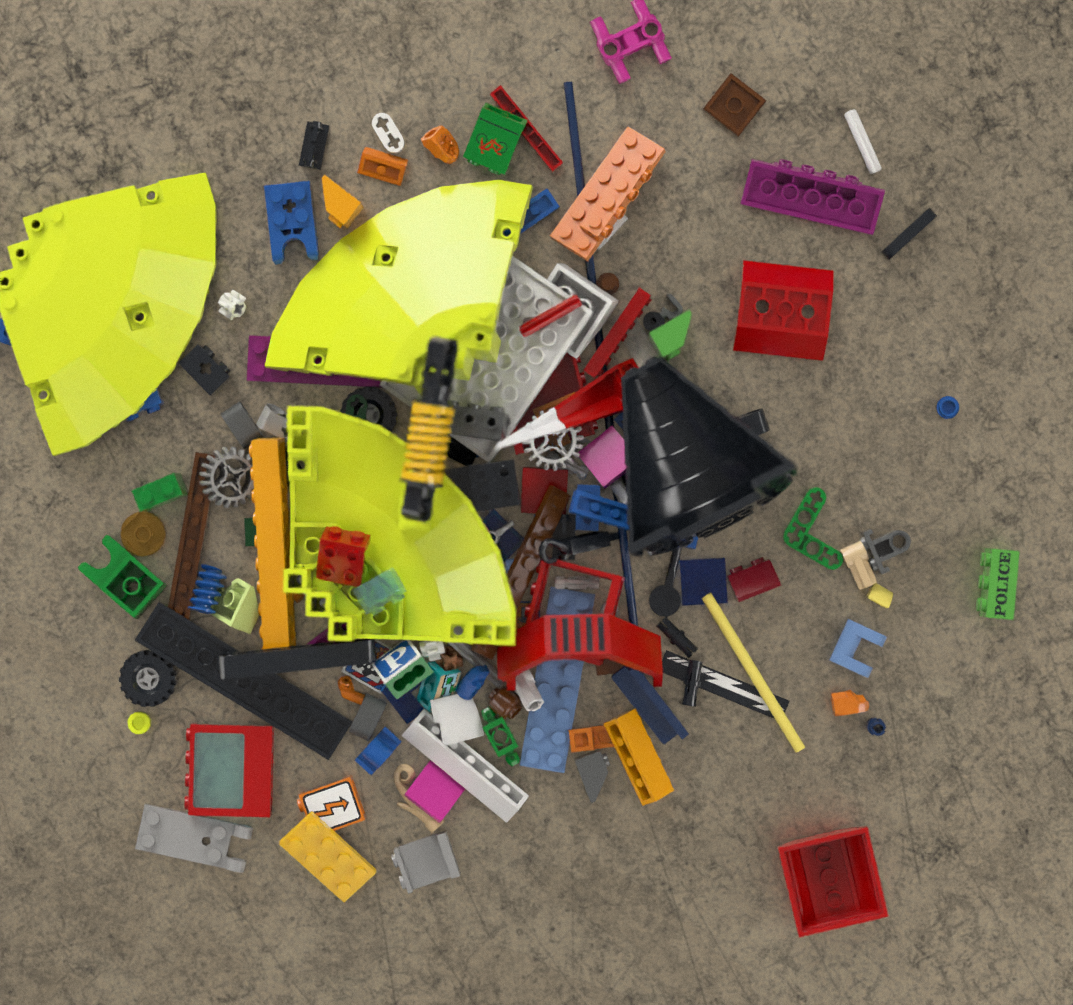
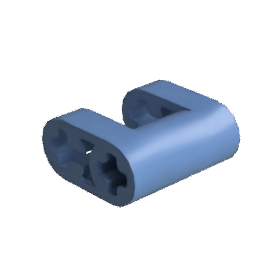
(848, 643)

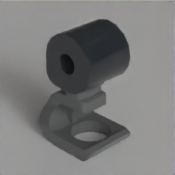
(655, 319)

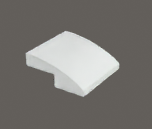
(457, 719)

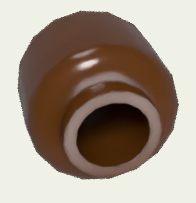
(505, 703)

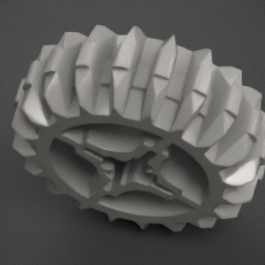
(221, 480)

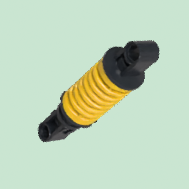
(431, 427)

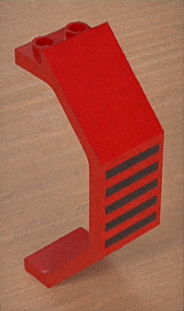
(580, 638)

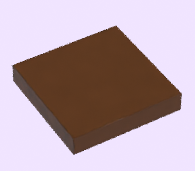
(734, 105)

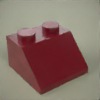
(753, 579)

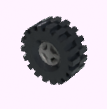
(380, 407)
(137, 682)

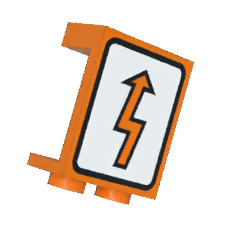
(334, 803)

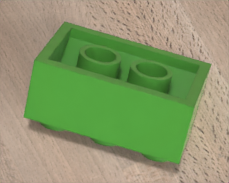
(671, 336)

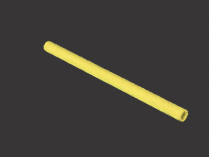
(753, 672)

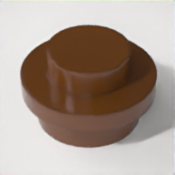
(608, 283)

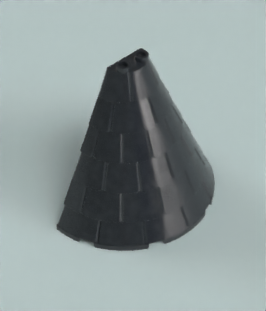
(689, 462)

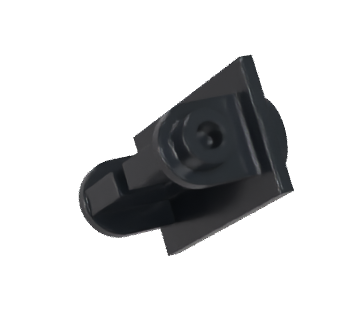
(314, 145)
(564, 529)

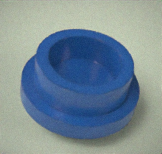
(947, 407)

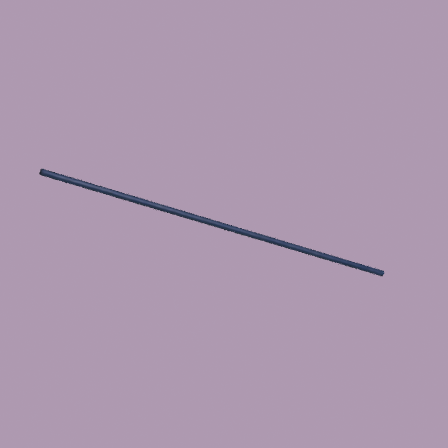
(591, 276)

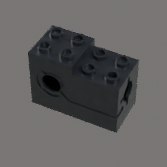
(487, 484)

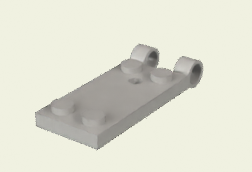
(181, 836)

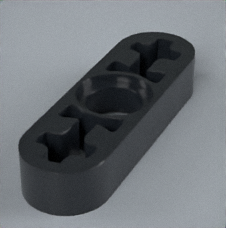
(909, 233)

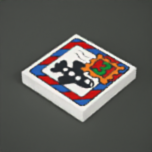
(365, 672)

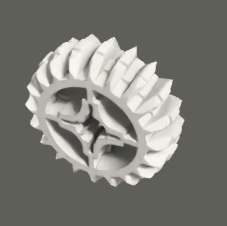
(565, 454)

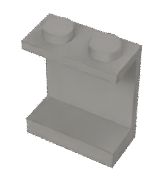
(425, 861)

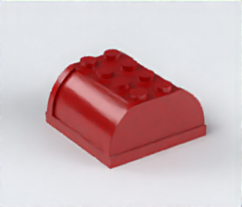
(832, 880)

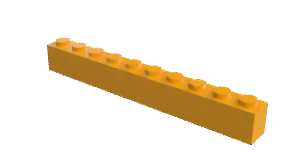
(272, 541)

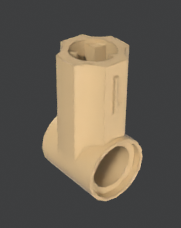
(856, 560)

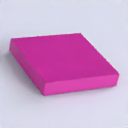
(605, 457)
(434, 791)

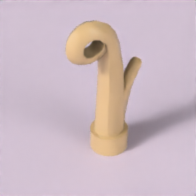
(400, 783)

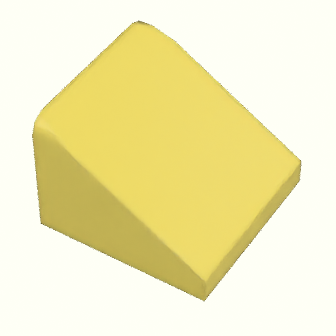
(880, 595)

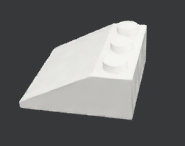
(591, 296)

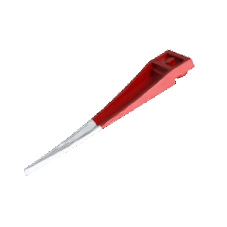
(593, 402)

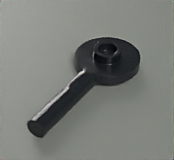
(665, 598)

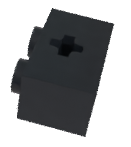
(193, 365)

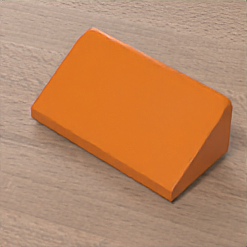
(382, 166)

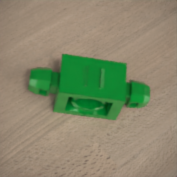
(511, 757)

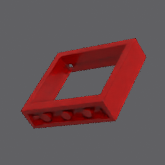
(538, 589)

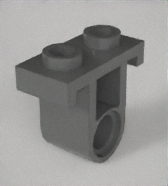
(883, 548)

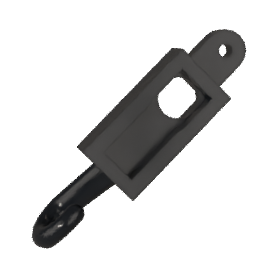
(577, 544)

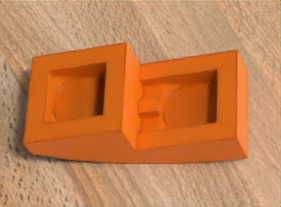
(589, 738)

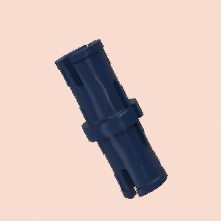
(879, 730)

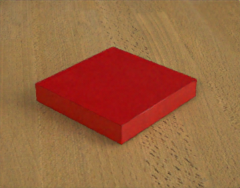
(535, 484)

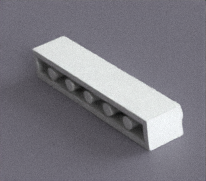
(466, 767)

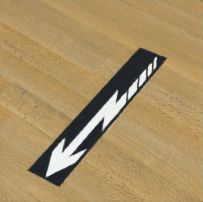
(721, 684)

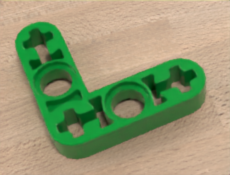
(805, 538)

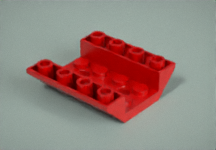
(783, 328)

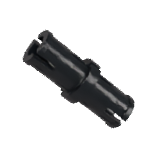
(677, 637)
(692, 683)

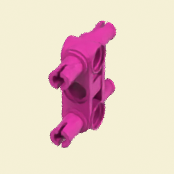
(630, 40)

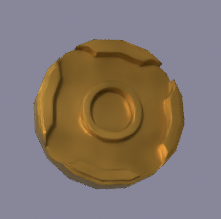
(143, 534)

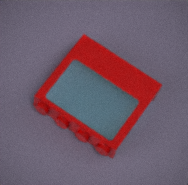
(230, 770)

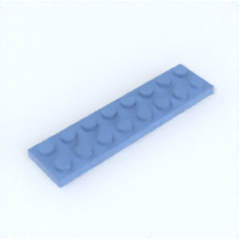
(558, 683)

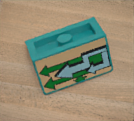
(437, 685)

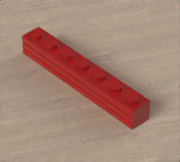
(530, 133)
(618, 333)

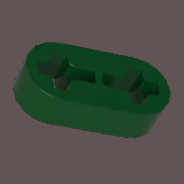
(362, 412)

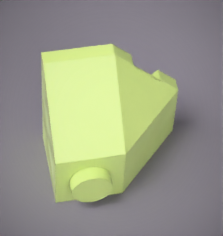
(237, 606)

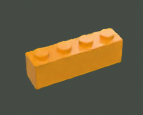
(639, 757)

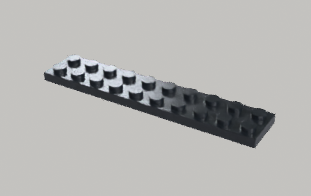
(264, 695)

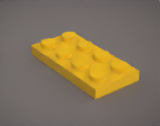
(327, 856)

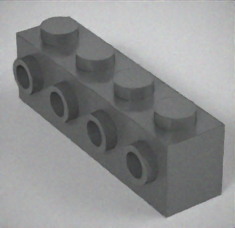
(479, 423)

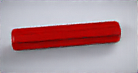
(550, 316)

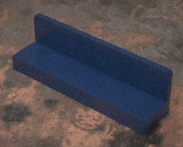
(649, 704)

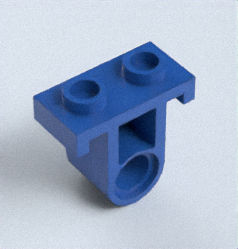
(378, 750)

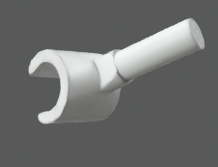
(500, 531)

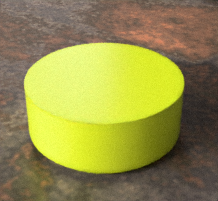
(139, 722)

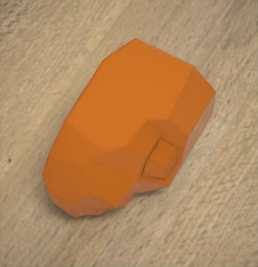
(441, 144)
(848, 703)

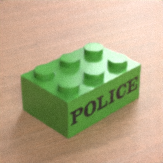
(998, 583)

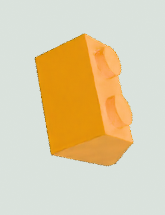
(340, 204)

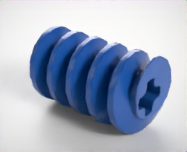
(207, 590)

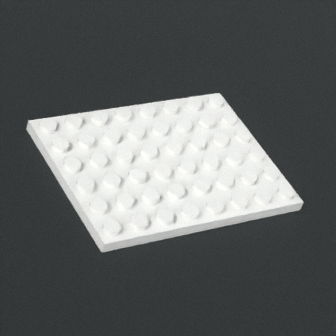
(522, 361)

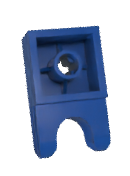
(291, 226)

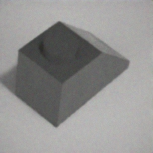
(593, 772)

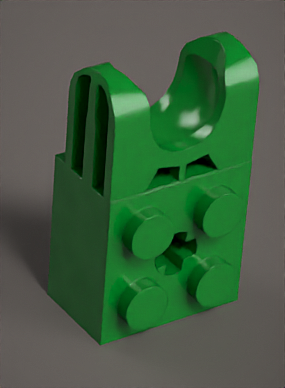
(119, 574)

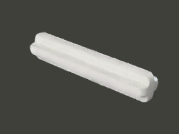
(862, 141)

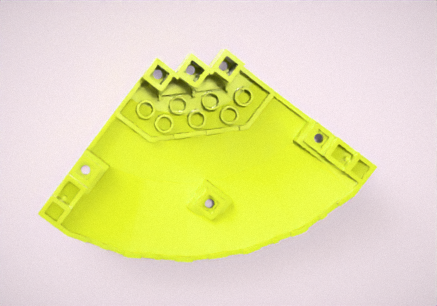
(439, 282)
(79, 293)
(445, 564)

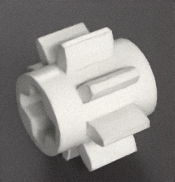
(232, 304)
(432, 649)

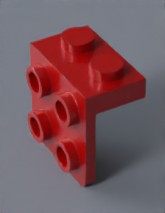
(342, 556)

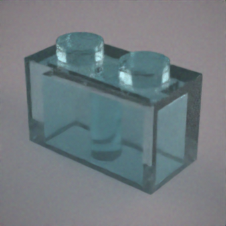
(379, 591)

